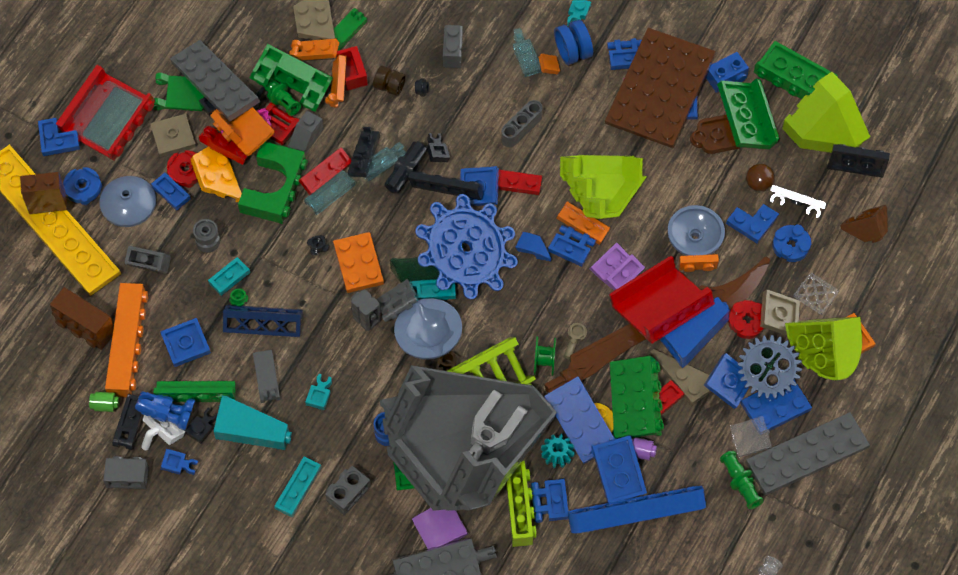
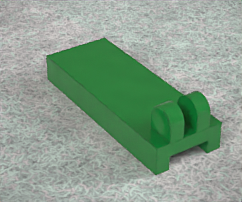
(349, 27)

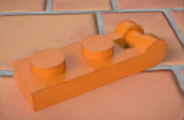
(314, 49)

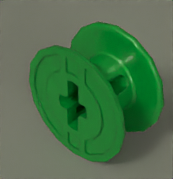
(544, 356)

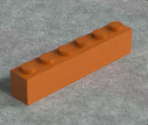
(125, 339)

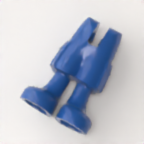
(162, 409)

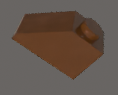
(869, 225)

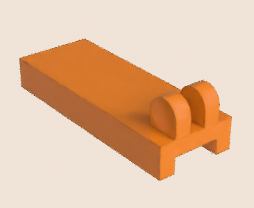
(338, 82)
(576, 218)

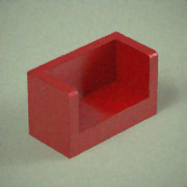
(355, 72)

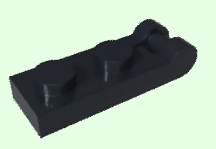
(128, 424)

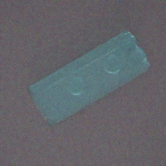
(330, 192)

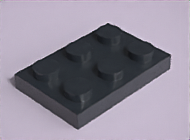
(858, 160)

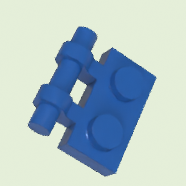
(622, 58)
(569, 249)
(555, 497)

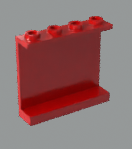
(660, 300)

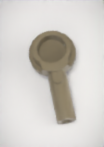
(576, 333)

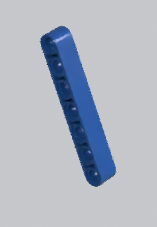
(636, 509)

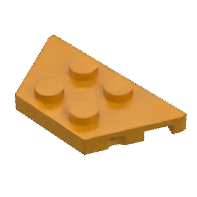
(215, 174)

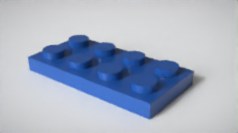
(579, 418)

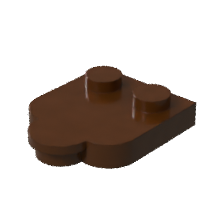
(714, 135)

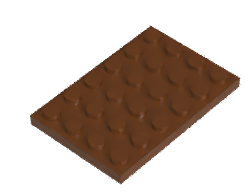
(660, 87)

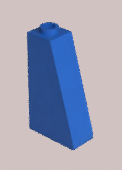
(693, 335)

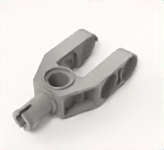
(496, 439)

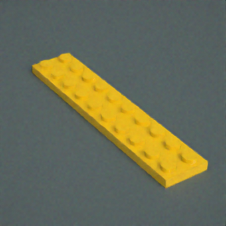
(57, 230)

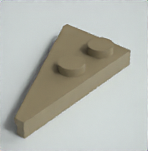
(687, 378)

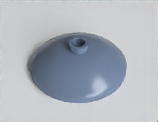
(131, 209)
(697, 222)

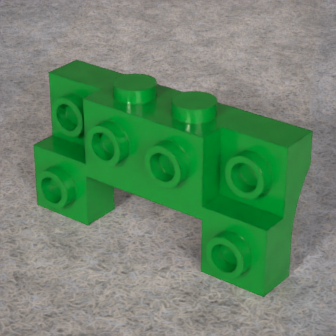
(294, 73)

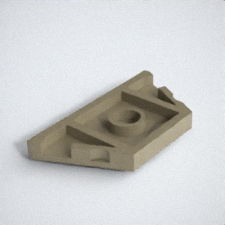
(314, 19)

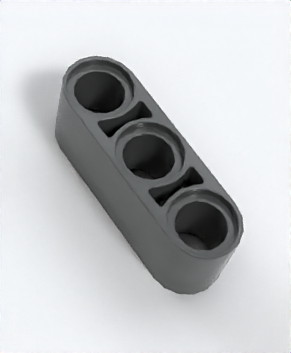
(525, 116)

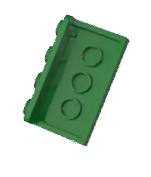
(789, 70)
(748, 114)
(636, 397)

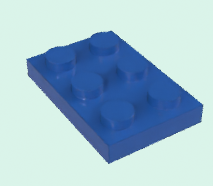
(778, 410)
(619, 469)

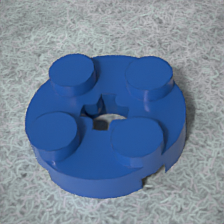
(78, 194)
(794, 233)

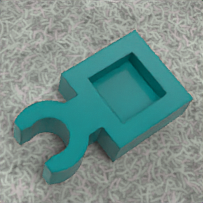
(578, 10)
(319, 394)

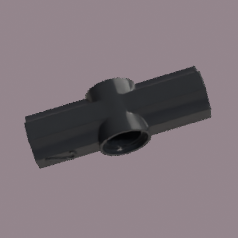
(404, 165)

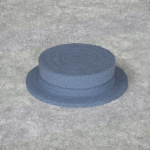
(428, 329)

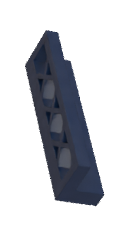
(262, 313)

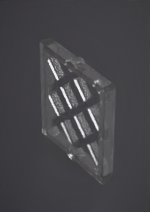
(810, 303)

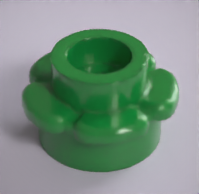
(238, 297)

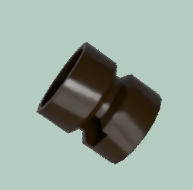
(389, 80)

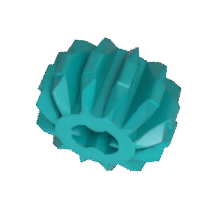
(557, 457)

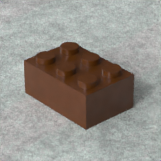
(82, 319)

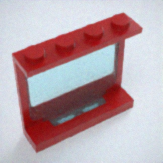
(105, 113)

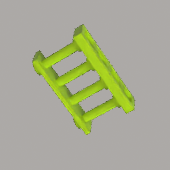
(490, 356)

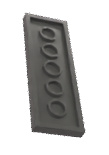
(214, 80)
(807, 453)

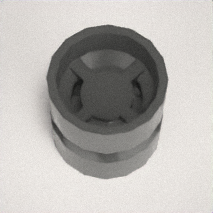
(206, 235)

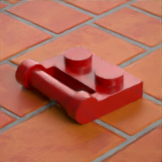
(281, 131)

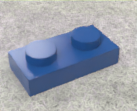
(170, 191)

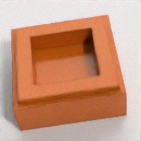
(549, 64)

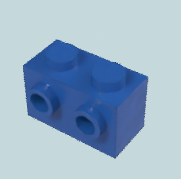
(727, 69)

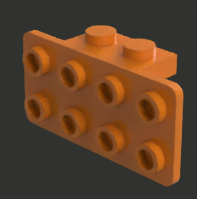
(246, 130)

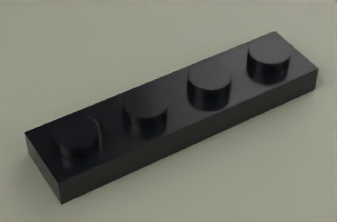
(445, 185)

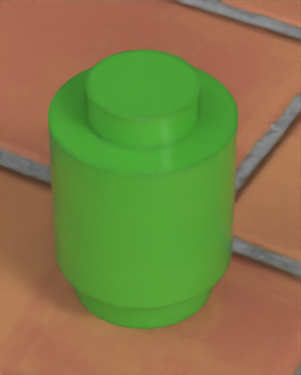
(104, 401)

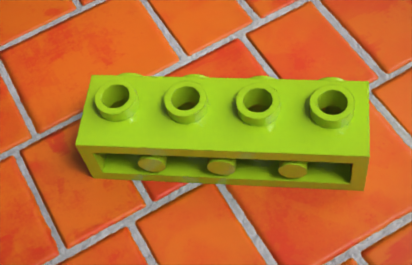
(519, 508)

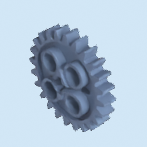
(754, 357)

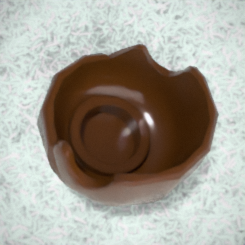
(760, 177)

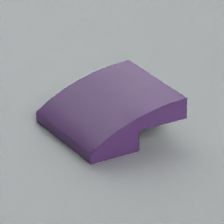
(616, 267)
(439, 527)

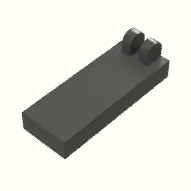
(266, 376)

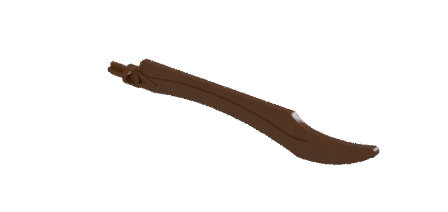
(598, 354)

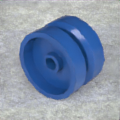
(573, 42)

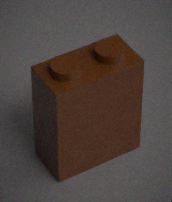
(43, 193)

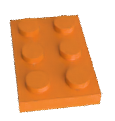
(358, 262)

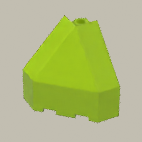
(826, 118)
(602, 182)

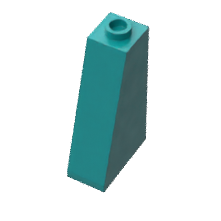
(249, 426)

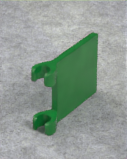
(180, 94)

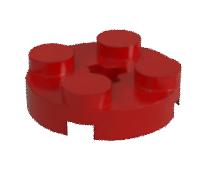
(175, 171)
(739, 326)

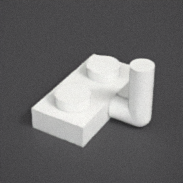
(167, 431)

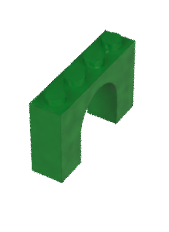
(275, 205)

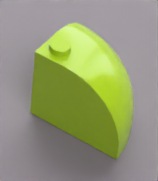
(827, 345)

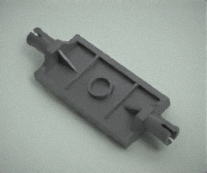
(449, 559)

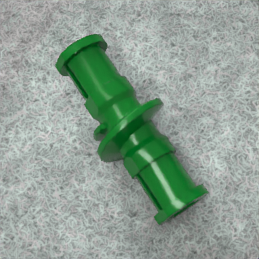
(278, 95)
(741, 480)

